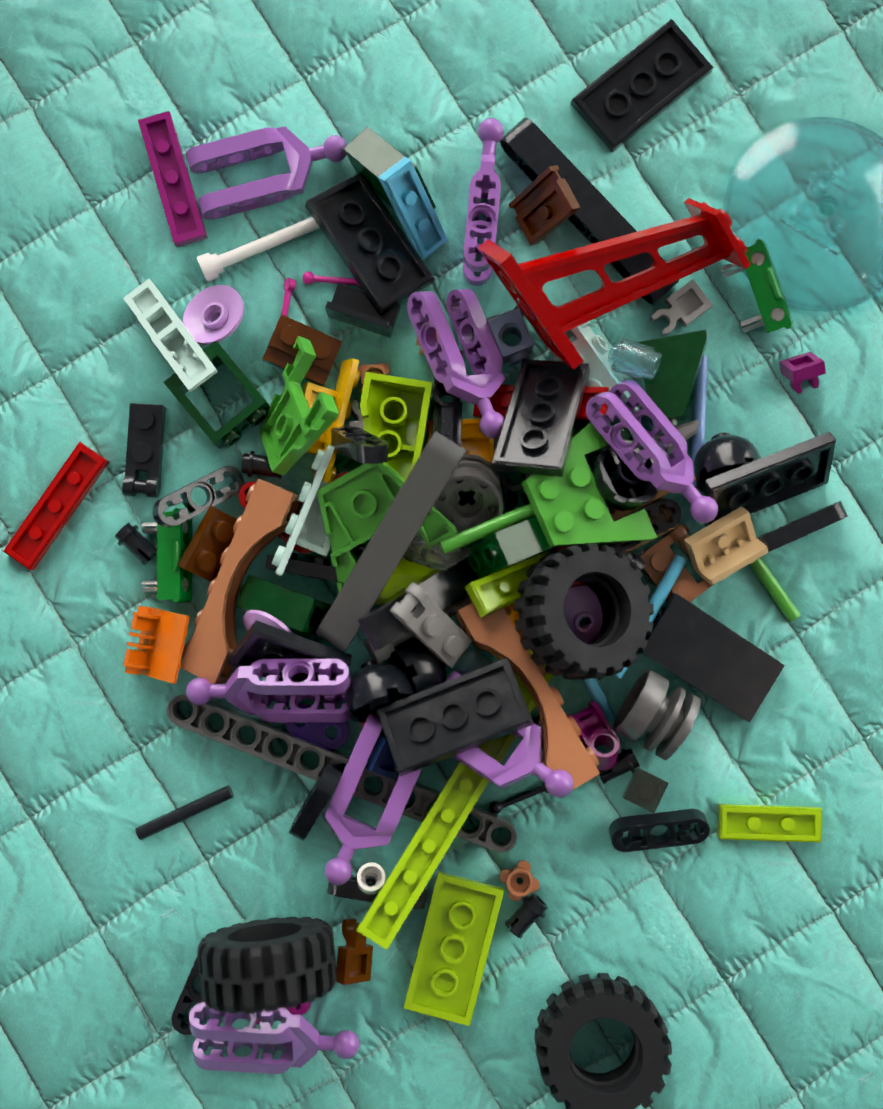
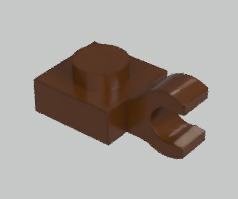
(355, 957)

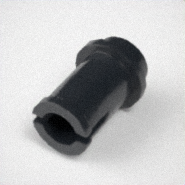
(257, 465)
(136, 543)
(625, 762)
(526, 915)

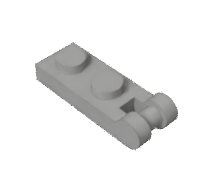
(431, 625)

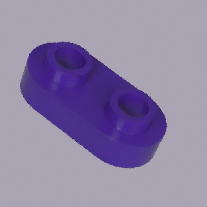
(317, 731)

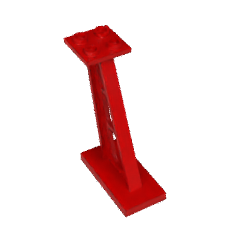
(551, 322)

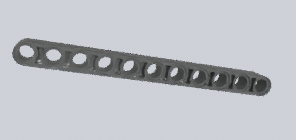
(293, 761)

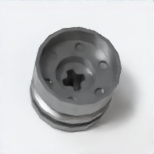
(474, 508)
(662, 717)

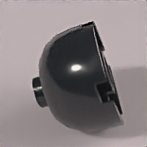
(722, 455)
(618, 483)
(419, 664)
(376, 687)

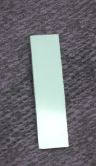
(170, 335)

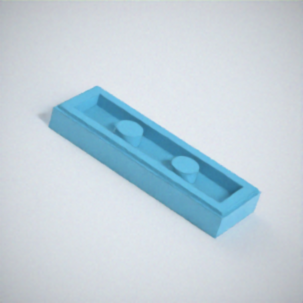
(413, 207)

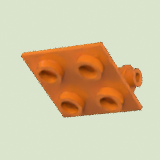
(159, 644)

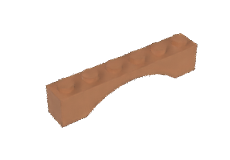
(215, 631)
(560, 734)

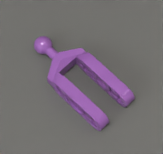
(253, 146)
(483, 185)
(445, 355)
(669, 471)
(254, 696)
(522, 763)
(351, 831)
(294, 1037)

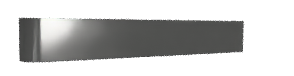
(391, 540)

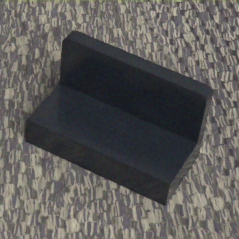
(357, 310)

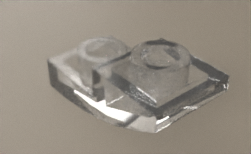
(433, 556)

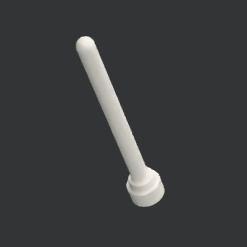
(213, 264)

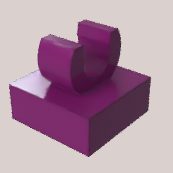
(802, 368)

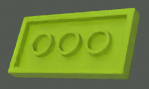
(453, 948)

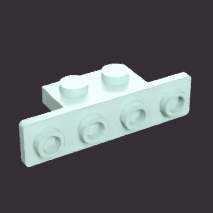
(595, 352)
(307, 527)

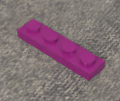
(172, 179)

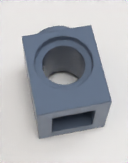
(512, 323)

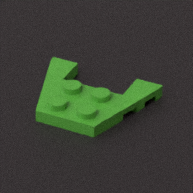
(290, 424)
(572, 506)
(355, 507)

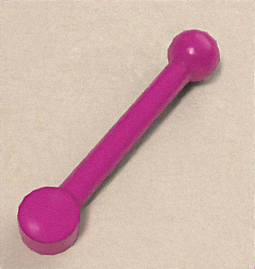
(309, 278)
(289, 286)

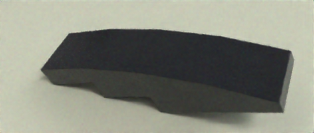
(441, 586)

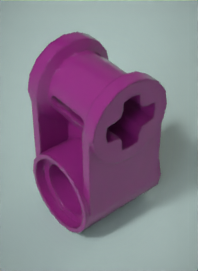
(597, 732)

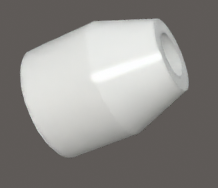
(371, 870)

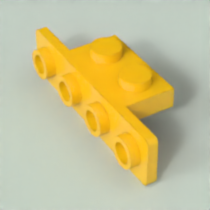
(346, 381)

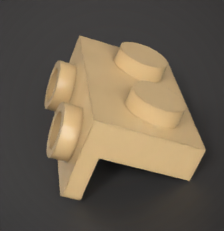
(725, 546)

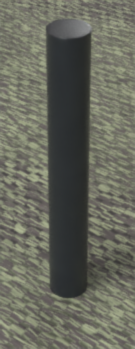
(184, 812)

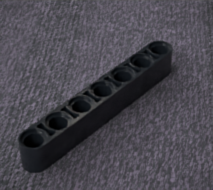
(597, 217)

